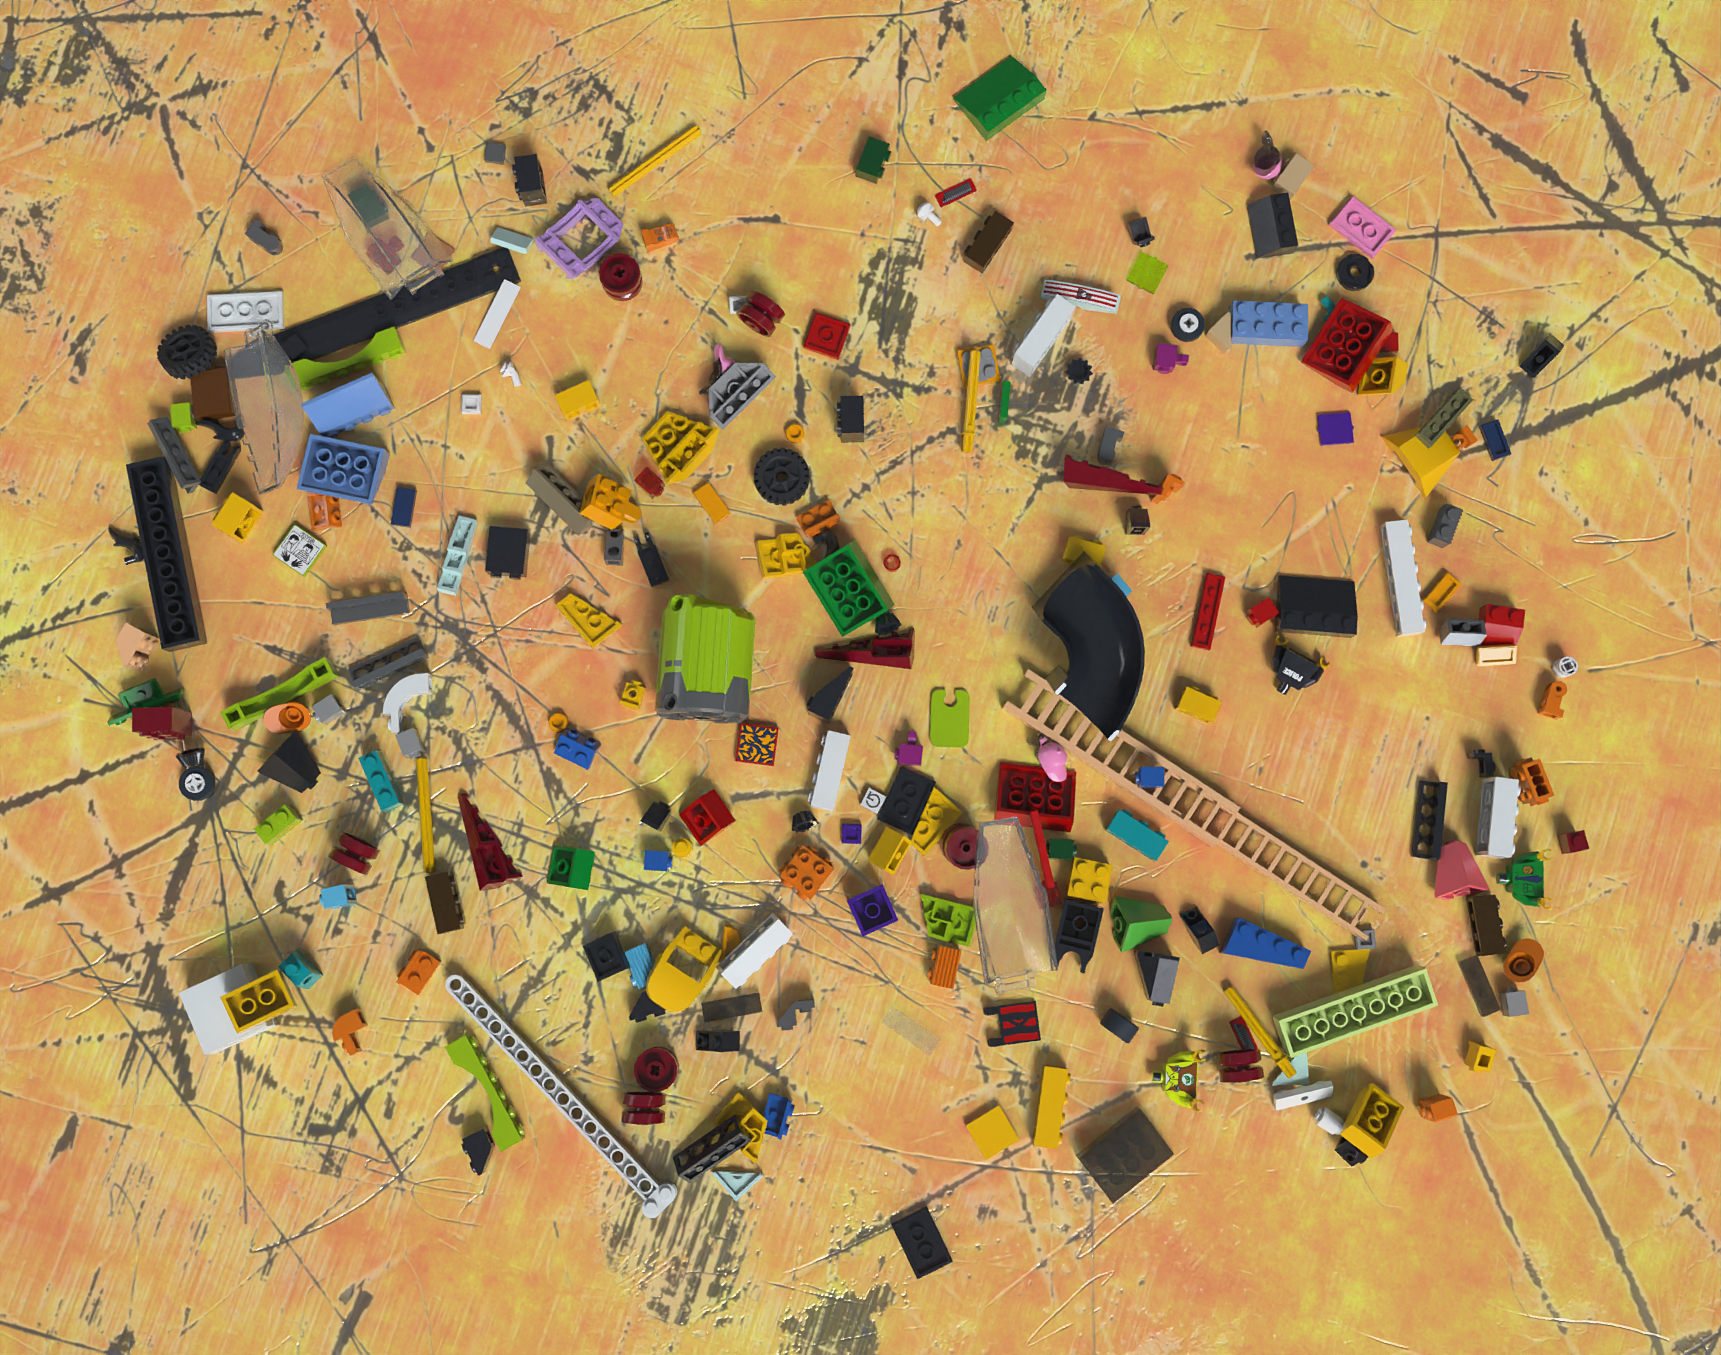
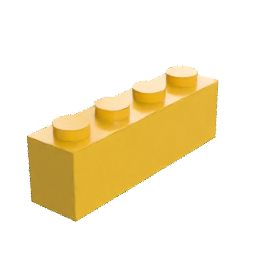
(1050, 1107)

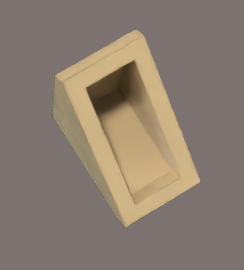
(1221, 334)

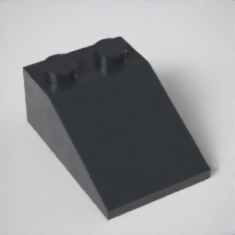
(828, 698)

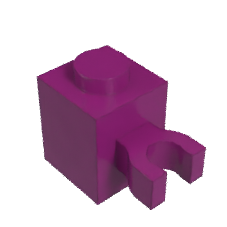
(1166, 358)
(909, 753)

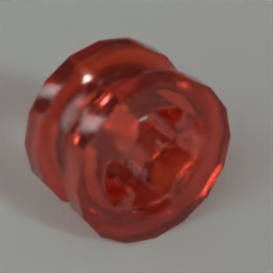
(886, 564)

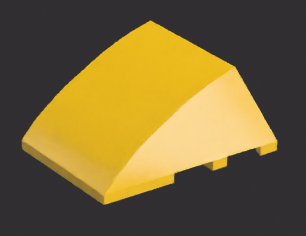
(679, 445)
(1424, 464)

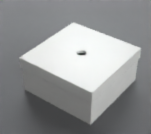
(209, 1015)

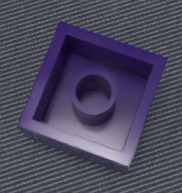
(872, 910)

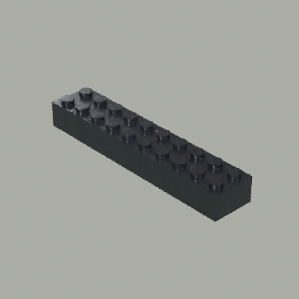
(166, 554)

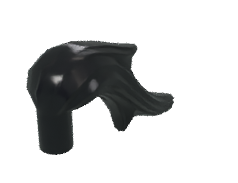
(222, 433)
(830, 539)
(130, 543)

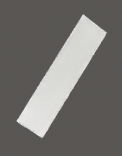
(496, 314)

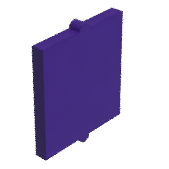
(1335, 429)

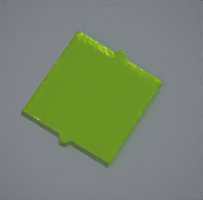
(1147, 273)

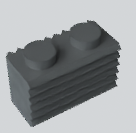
(1445, 525)
(1462, 632)

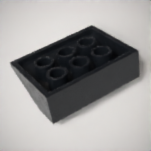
(1316, 607)

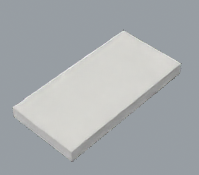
(244, 311)

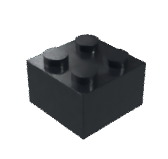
(530, 180)
(851, 413)

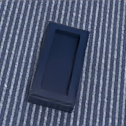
(1495, 440)
(403, 507)

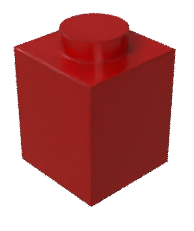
(1262, 612)

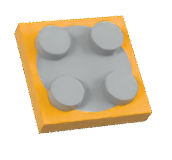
(988, 366)

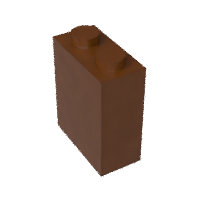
(212, 395)

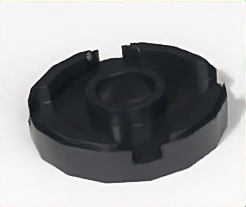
(1350, 282)

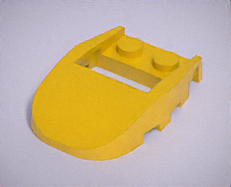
(672, 987)

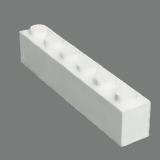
(1402, 578)

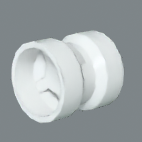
(1561, 669)

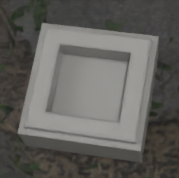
(1369, 944)

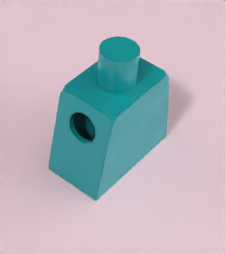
(298, 969)

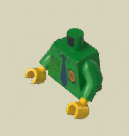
(1526, 879)

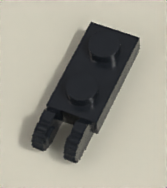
(219, 467)
(651, 562)

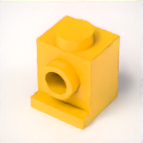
(633, 702)
(1479, 1057)

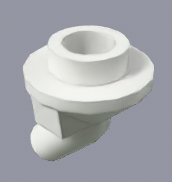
(925, 211)
(508, 370)

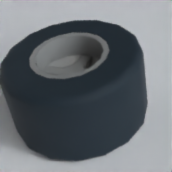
(1119, 1025)

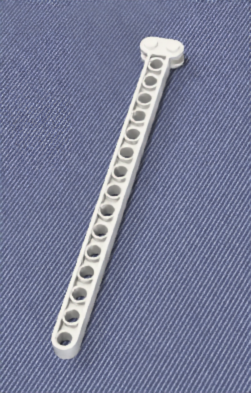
(654, 1199)

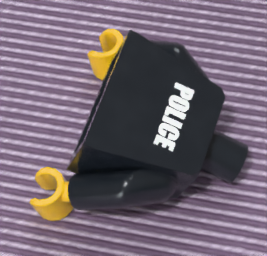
(1294, 668)

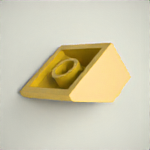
(1383, 376)

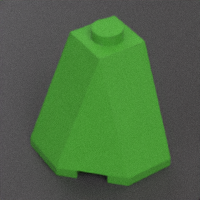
(1137, 922)

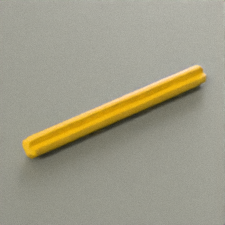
(654, 160)
(425, 815)

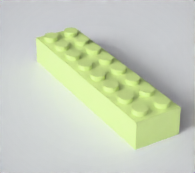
(1355, 1010)

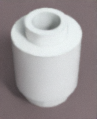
(1329, 1121)

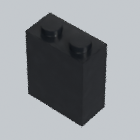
(507, 552)

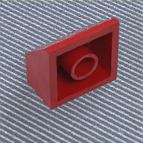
(1501, 624)
(707, 817)

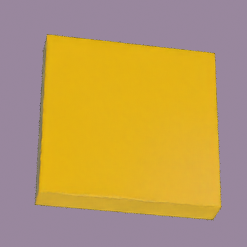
(992, 1132)

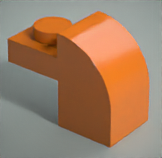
(346, 1027)

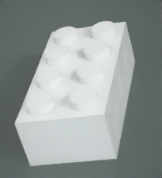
(1043, 335)
(1497, 817)

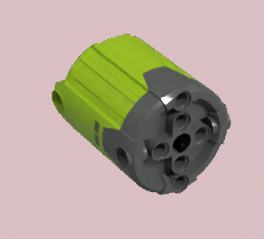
(705, 661)

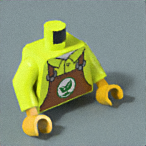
(1180, 1078)

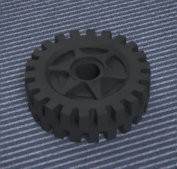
(187, 352)
(784, 462)

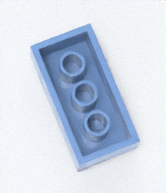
(1269, 323)

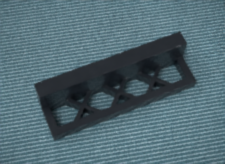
(1436, 823)
(712, 1153)

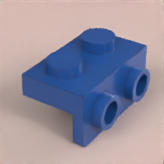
(577, 747)
(776, 1113)

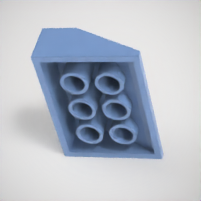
(348, 406)
(342, 469)

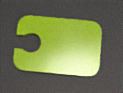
(949, 724)

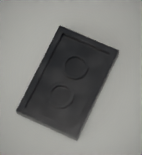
(906, 800)
(922, 1242)

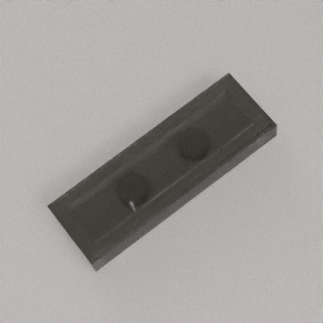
(1479, 985)
(731, 1007)

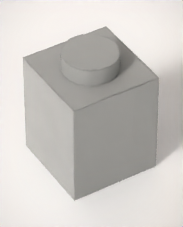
(328, 709)
(410, 743)
(1514, 1002)

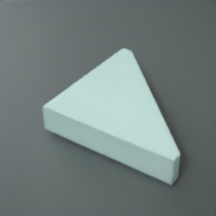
(1301, 1077)
(737, 1182)

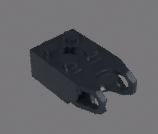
(1074, 938)

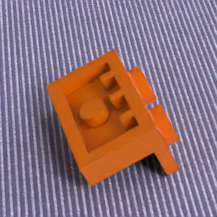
(1170, 483)
(324, 511)
(818, 518)
(418, 971)

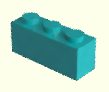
(381, 781)
(1137, 834)

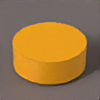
(795, 433)
(558, 722)

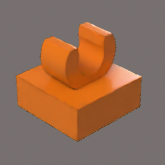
(1466, 437)

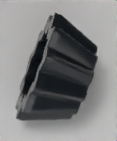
(1079, 371)
(886, 623)
(191, 757)
(804, 821)

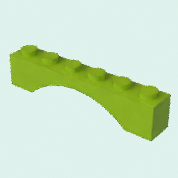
(383, 346)
(254, 708)
(505, 1127)

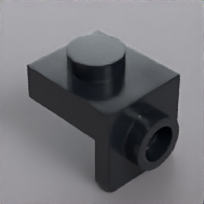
(1140, 232)
(1486, 763)

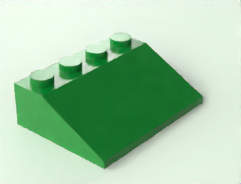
(1000, 97)
(848, 588)

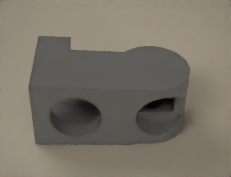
(269, 243)
(1106, 450)
(614, 547)

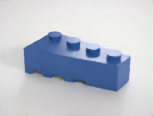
(1258, 944)

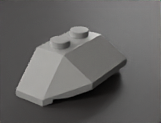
(737, 390)

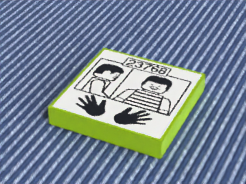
(299, 550)

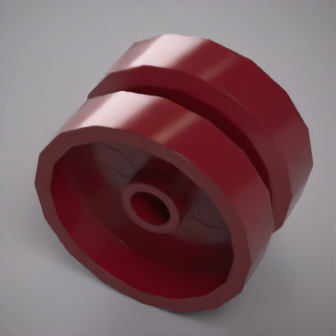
(621, 266)
(760, 313)
(952, 845)
(353, 854)
(1240, 1065)
(652, 1080)
(643, 1110)

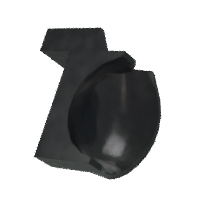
(1101, 644)

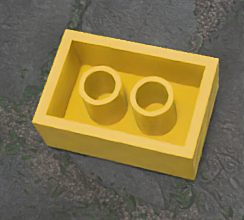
(258, 1001)
(1372, 1120)

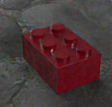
(162, 723)

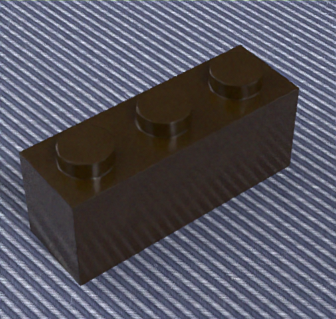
(988, 241)
(445, 902)
(1486, 925)

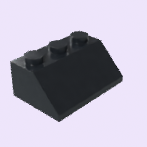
(1272, 226)

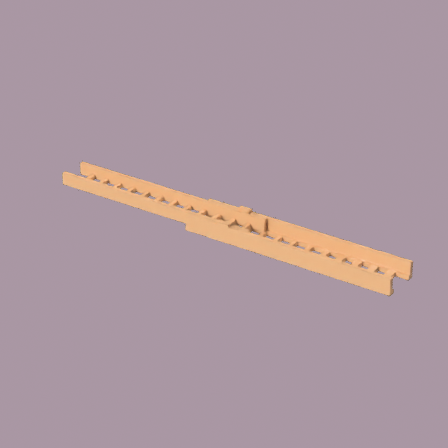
(1178, 818)

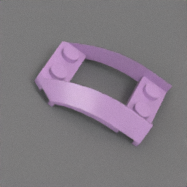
(562, 255)

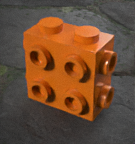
(1532, 780)
(806, 871)

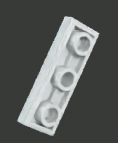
(1303, 1094)

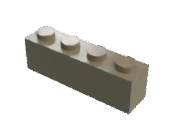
(559, 497)

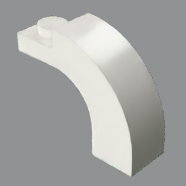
(400, 694)

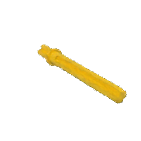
(971, 399)
(1276, 1053)

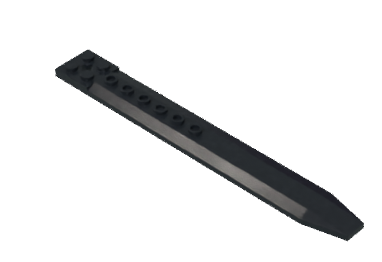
(380, 313)

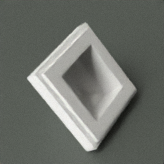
(736, 302)

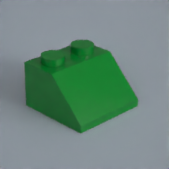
(570, 867)

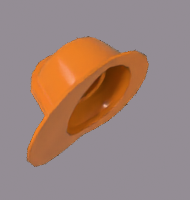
(287, 717)
(1523, 960)

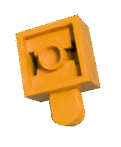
(608, 503)

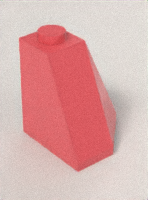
(1458, 872)

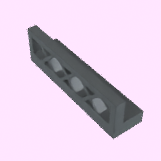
(174, 453)
(369, 608)
(390, 667)

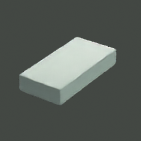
(511, 240)

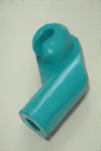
(1329, 305)

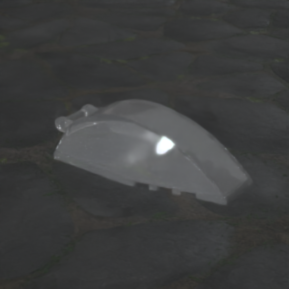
(384, 229)
(266, 404)
(1010, 908)

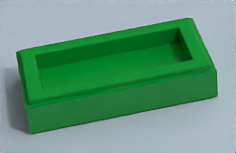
(1004, 402)

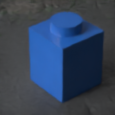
(1150, 777)
(658, 861)

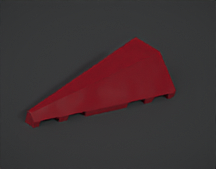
(1092, 477)
(875, 650)
(489, 860)

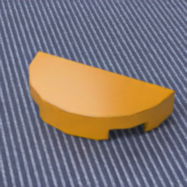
(731, 940)

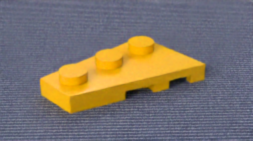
(587, 621)
(935, 819)
(1348, 968)

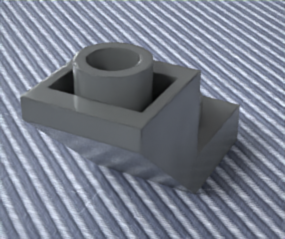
(789, 1019)

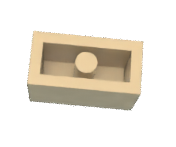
(1293, 176)

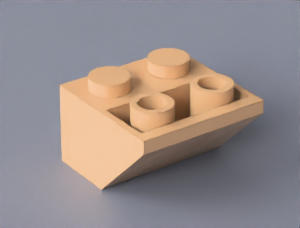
(135, 646)

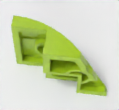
(949, 920)

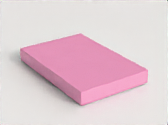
(1362, 227)

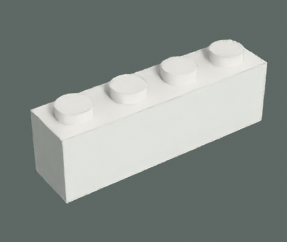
(830, 770)
(754, 951)

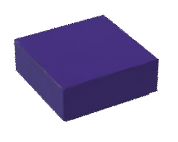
(851, 833)

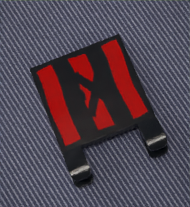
(1017, 1023)

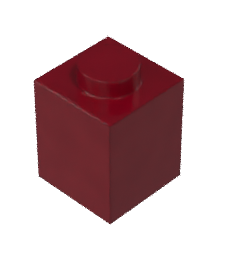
(1573, 842)

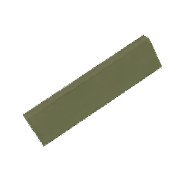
(1444, 417)

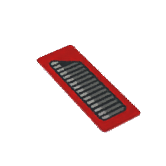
(955, 193)
(1242, 1033)

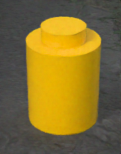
(682, 848)

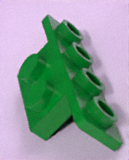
(143, 696)

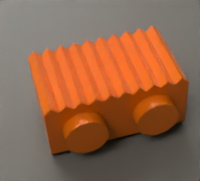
(945, 966)
(1437, 1108)

